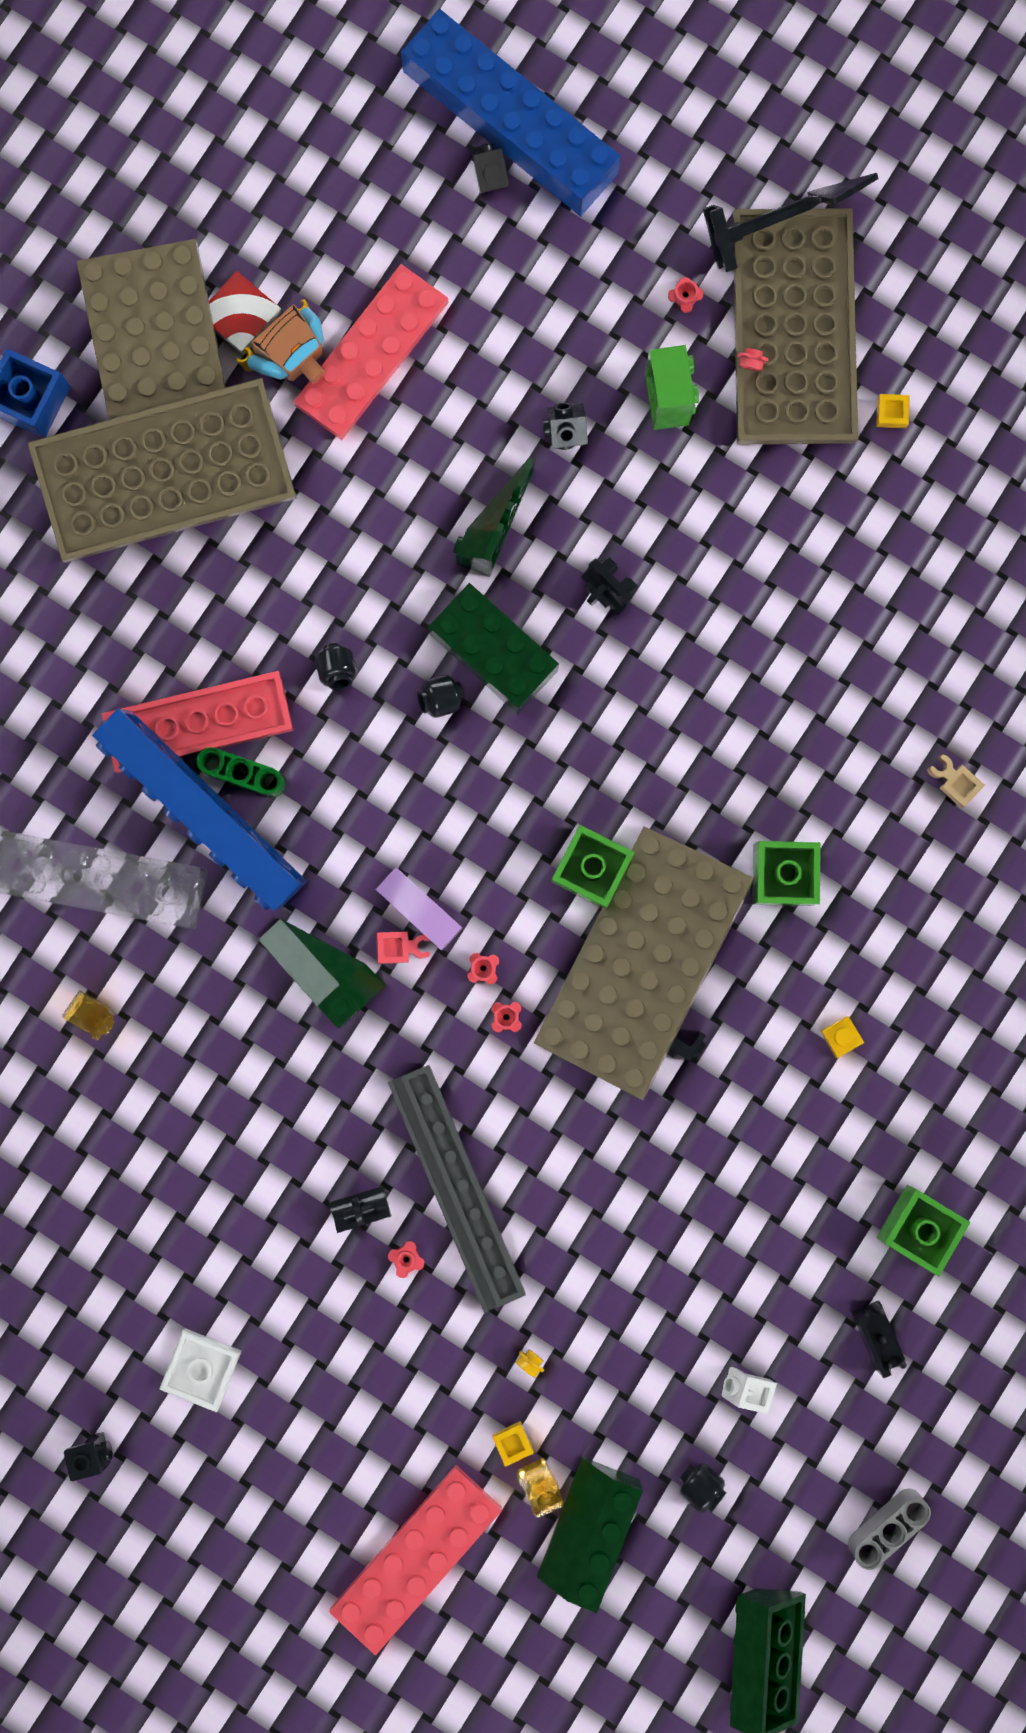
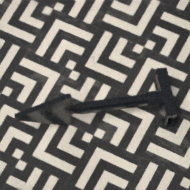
(724, 236)

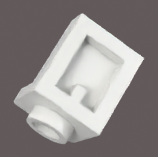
(748, 1391)

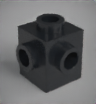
(566, 425)

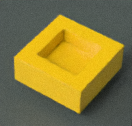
(893, 411)
(842, 1036)
(512, 1443)

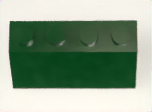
(590, 1533)
(767, 1660)

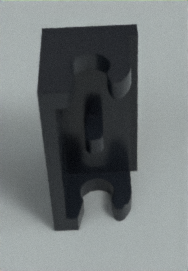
(879, 1338)

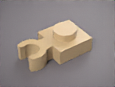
(959, 784)

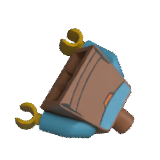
(288, 346)

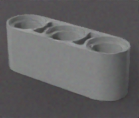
(886, 1544)

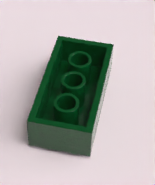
(493, 648)

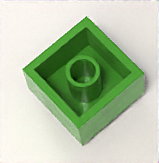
(670, 387)
(592, 867)
(786, 873)
(923, 1230)

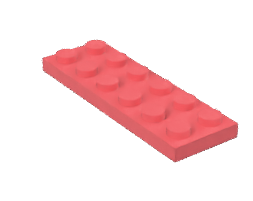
(372, 351)
(217, 715)
(415, 1560)

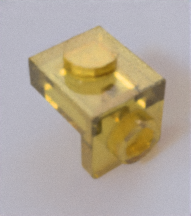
(89, 1015)
(540, 1487)

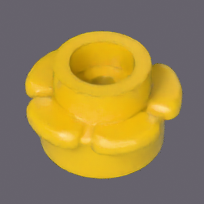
(530, 1363)

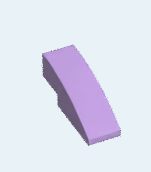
(419, 909)

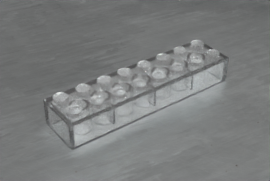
(101, 880)

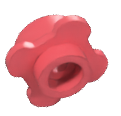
(687, 286)
(752, 359)
(476, 973)
(500, 1023)
(408, 1250)

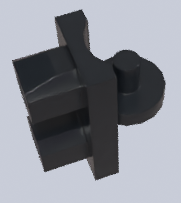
(606, 587)
(360, 1209)

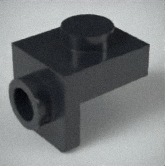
(489, 168)
(686, 1051)
(88, 1458)

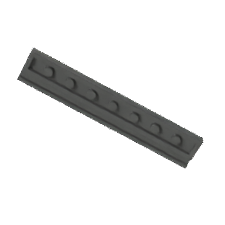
(457, 1188)

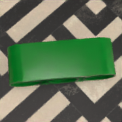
(230, 763)

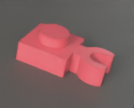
(395, 947)

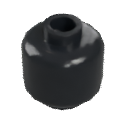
(336, 666)
(440, 696)
(702, 1487)

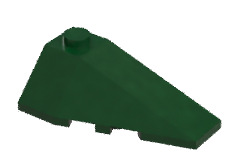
(488, 532)
(326, 974)

